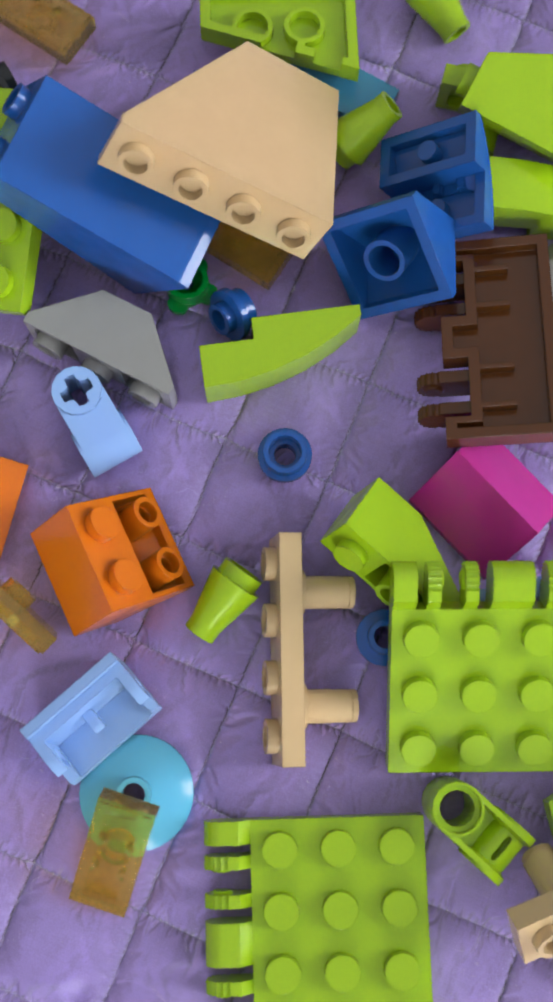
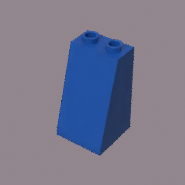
(105, 218)

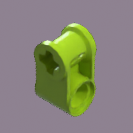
(481, 831)

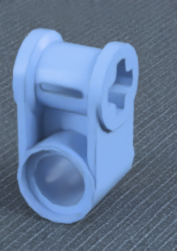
(97, 425)

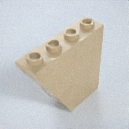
(240, 145)

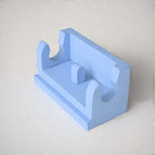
(91, 719)

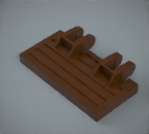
(503, 341)

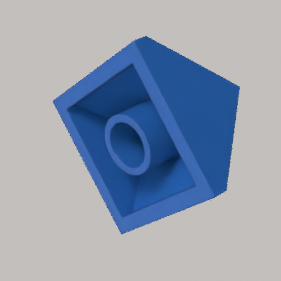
(394, 254)

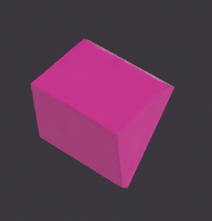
(484, 504)

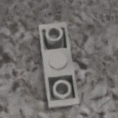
(108, 339)

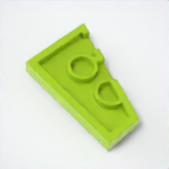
(300, 32)

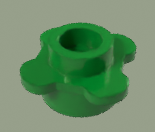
(201, 292)

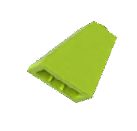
(513, 98)

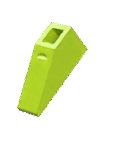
(380, 529)

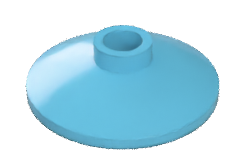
(157, 770)

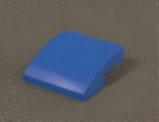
(446, 166)

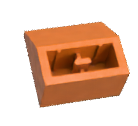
(110, 559)

